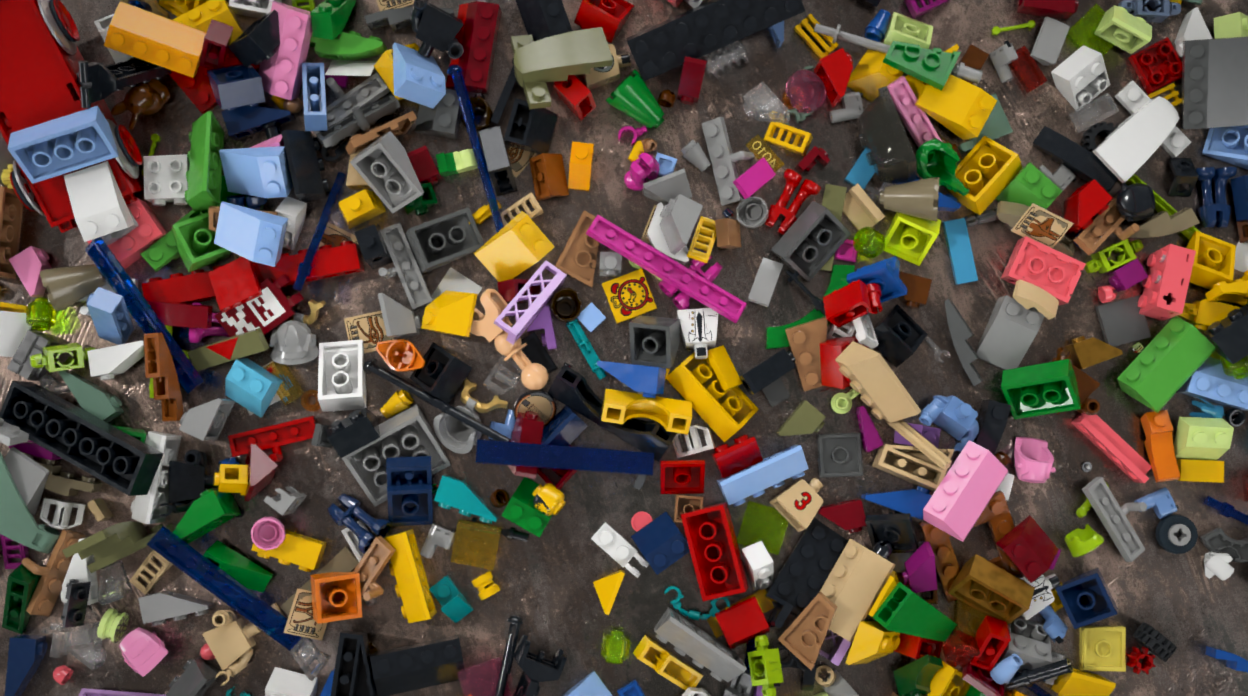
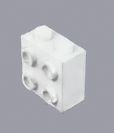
(165, 179)

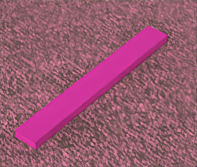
(666, 268)

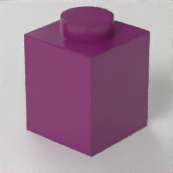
(1127, 275)

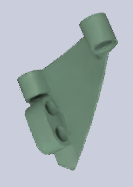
(16, 519)

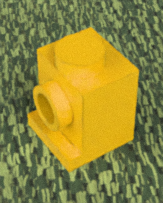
(232, 478)

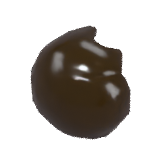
(482, 113)
(565, 305)

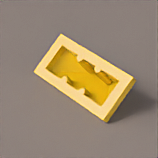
(608, 588)

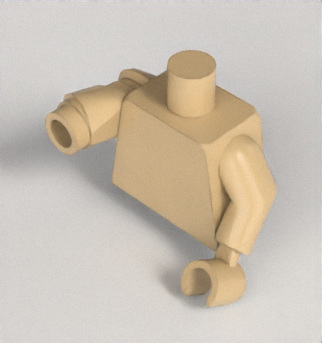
(231, 642)

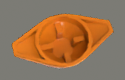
(400, 355)

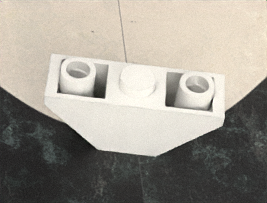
(658, 240)

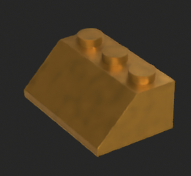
(992, 590)

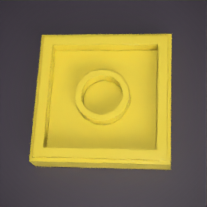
(1102, 648)

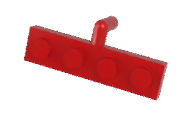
(273, 437)

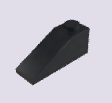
(992, 423)

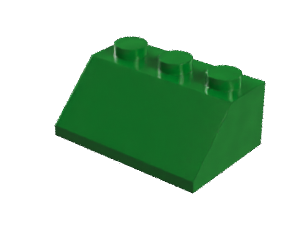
(1041, 389)

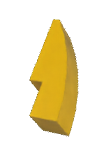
(667, 663)

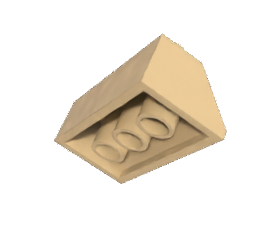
(876, 383)
(855, 586)

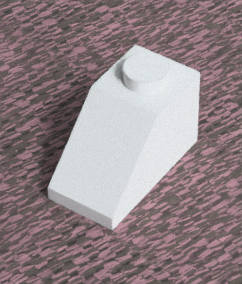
(1191, 28)

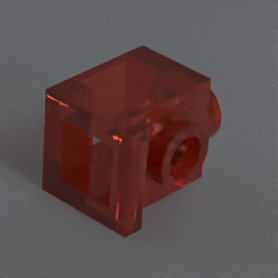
(960, 649)

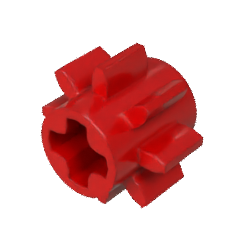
(1145, 665)

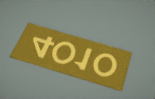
(761, 149)

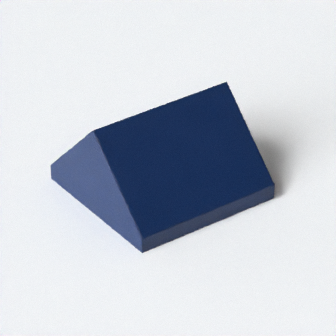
(563, 428)

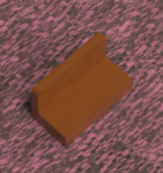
(548, 176)

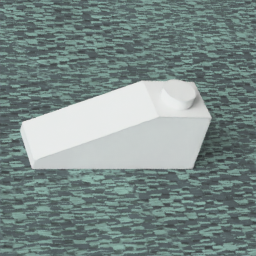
(114, 359)
(79, 570)

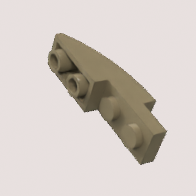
(1012, 212)
(64, 482)

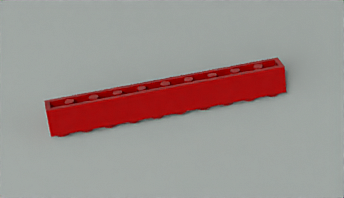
(197, 286)

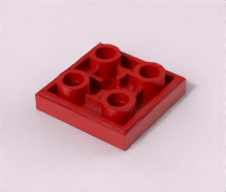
(1157, 65)

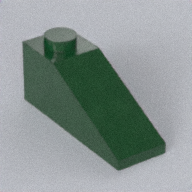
(19, 592)

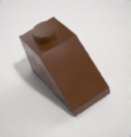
(917, 290)

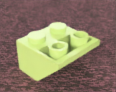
(1231, 26)

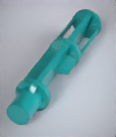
(585, 347)

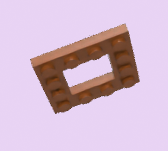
(946, 564)

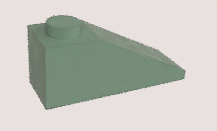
(92, 397)

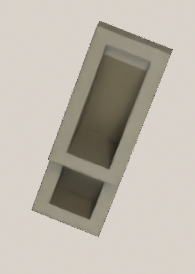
(1163, 224)

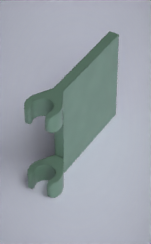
(994, 128)

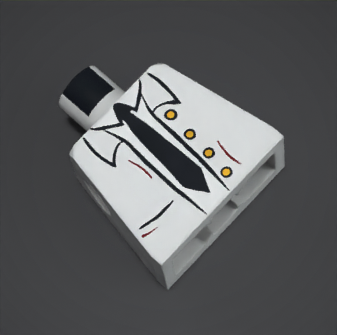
(698, 329)
(1042, 594)

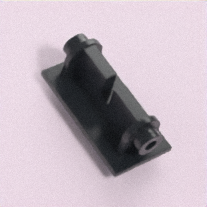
(75, 608)

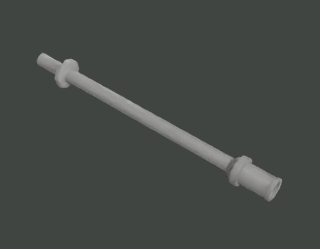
(959, 70)

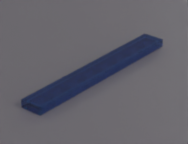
(141, 310)
(564, 457)
(222, 586)

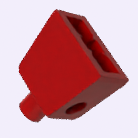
(575, 96)

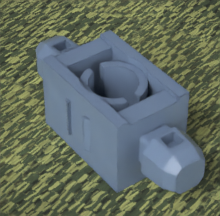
(1163, 8)

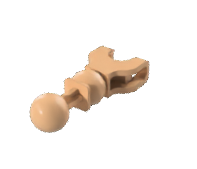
(533, 375)

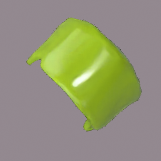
(1083, 541)

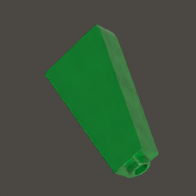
(912, 615)

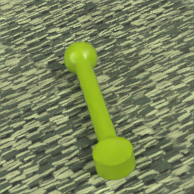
(996, 30)
(156, 139)

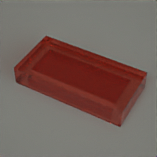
(1027, 70)

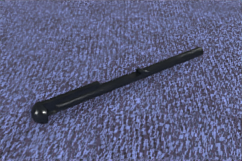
(370, 365)
(515, 621)

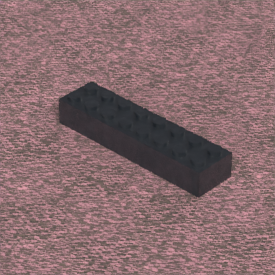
(705, 31)
(81, 438)

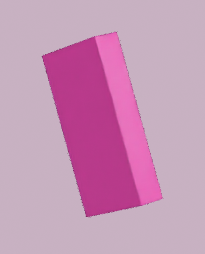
(754, 178)

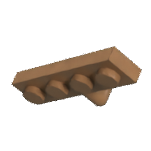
(1102, 227)
(371, 567)
(52, 575)

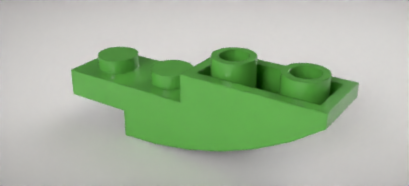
(348, 47)
(166, 248)

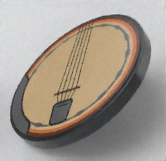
(538, 402)

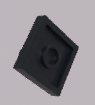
(893, 528)

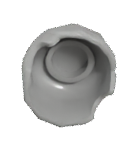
(752, 212)

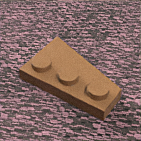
(397, 126)
(580, 252)
(805, 347)
(809, 630)

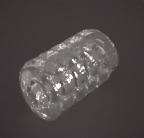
(725, 57)

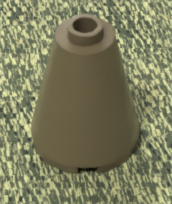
(913, 198)
(70, 284)

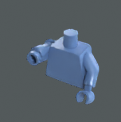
(953, 417)

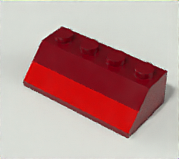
(479, 44)

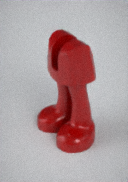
(792, 181)

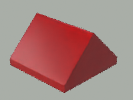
(682, 476)
(742, 622)

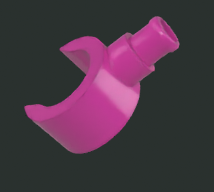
(636, 132)

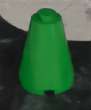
(637, 101)

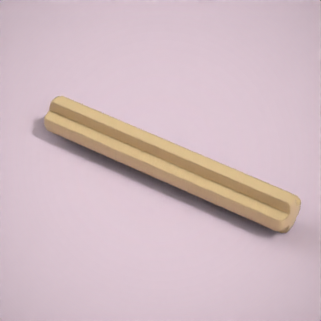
(921, 444)

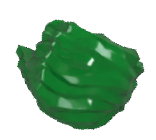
(939, 160)

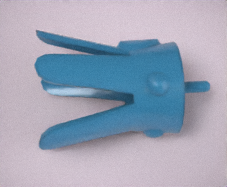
(1209, 410)

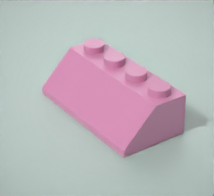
(283, 71)
(965, 491)

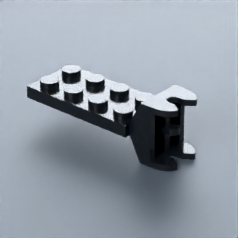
(536, 668)

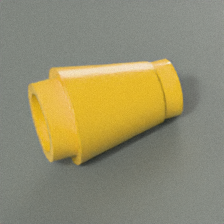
(397, 403)

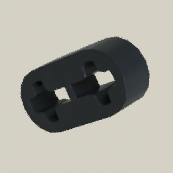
(340, 152)

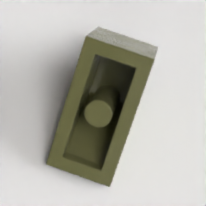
(803, 420)

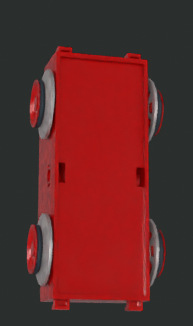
(42, 85)

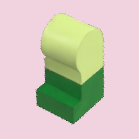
(456, 162)

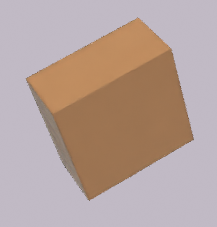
(728, 233)
(685, 504)

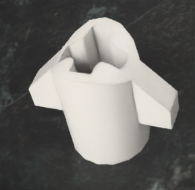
(1218, 565)

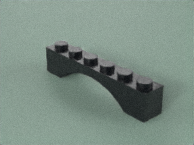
(575, 393)

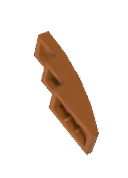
(161, 368)

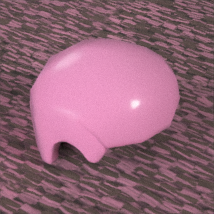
(268, 533)

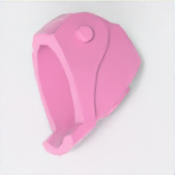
(1033, 460)
(142, 650)

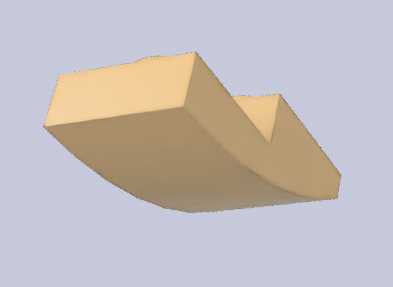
(1033, 296)

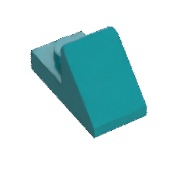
(451, 599)

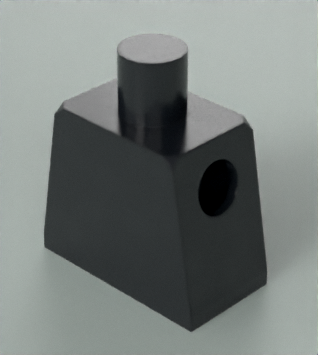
(373, 246)

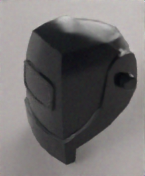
(1135, 202)

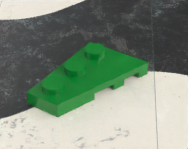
(924, 64)

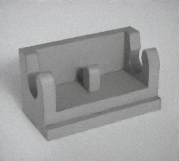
(284, 502)

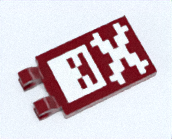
(261, 312)

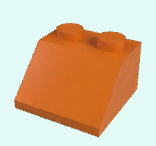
(336, 596)

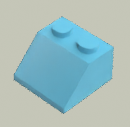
(251, 386)

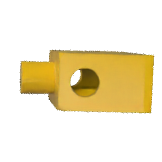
(360, 207)

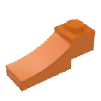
(1160, 445)

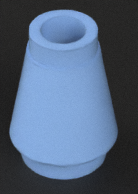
(1006, 669)

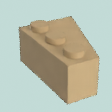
(910, 465)

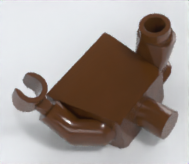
(1086, 386)

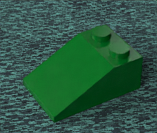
(206, 514)

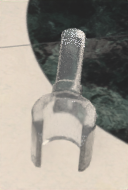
(937, 350)

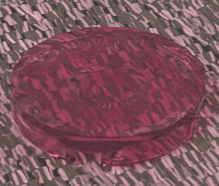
(805, 91)

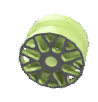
(113, 625)

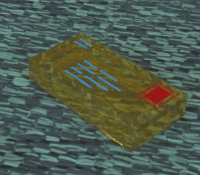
(289, 388)

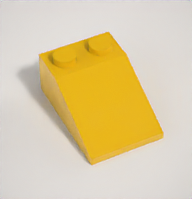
(957, 106)
(514, 248)

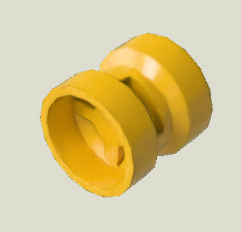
(482, 581)

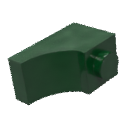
(916, 676)

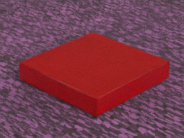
(235, 284)

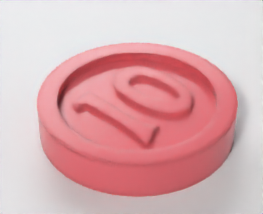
(640, 520)

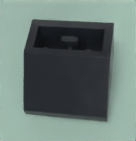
(530, 128)

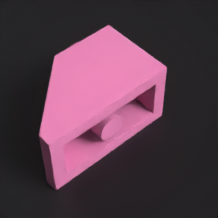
(28, 268)

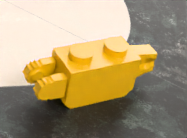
(1204, 313)

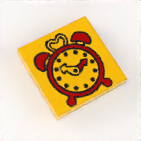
(629, 296)

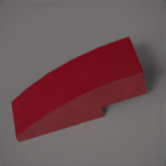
(183, 314)

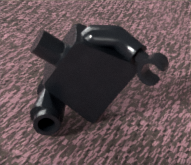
(436, 29)
(188, 481)

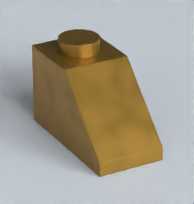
(1090, 352)

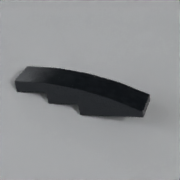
(1075, 157)

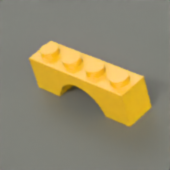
(670, 413)

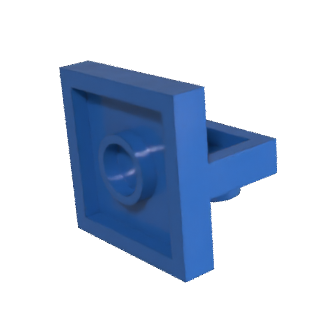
(883, 273)

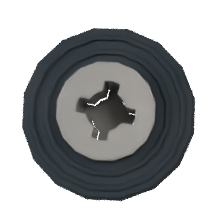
(1167, 534)

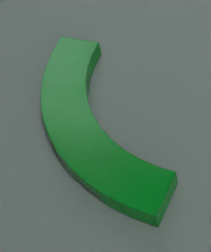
(777, 337)

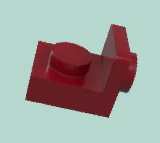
(808, 161)

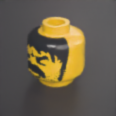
(548, 499)

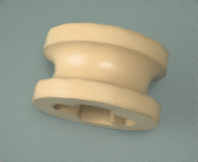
(819, 670)

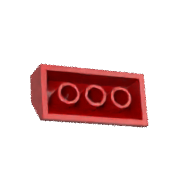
(714, 551)

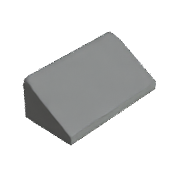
(1049, 41)

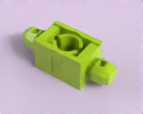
(1127, 253)
(50, 352)
(765, 666)

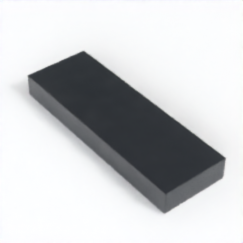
(505, 99)

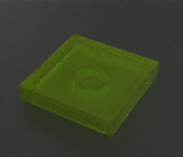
(1083, 31)
(763, 525)

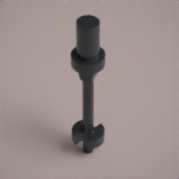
(818, 303)
(511, 533)

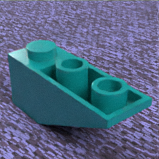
(460, 495)

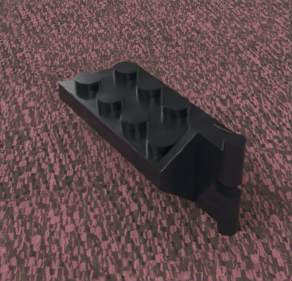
(101, 81)
(804, 572)

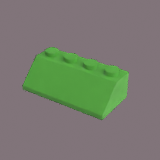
(205, 163)
(1166, 364)

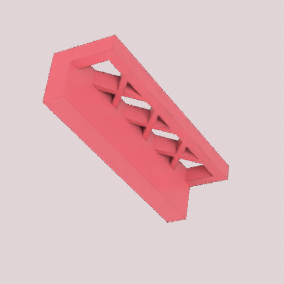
(1113, 446)

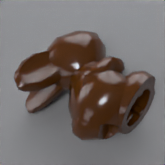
(143, 100)

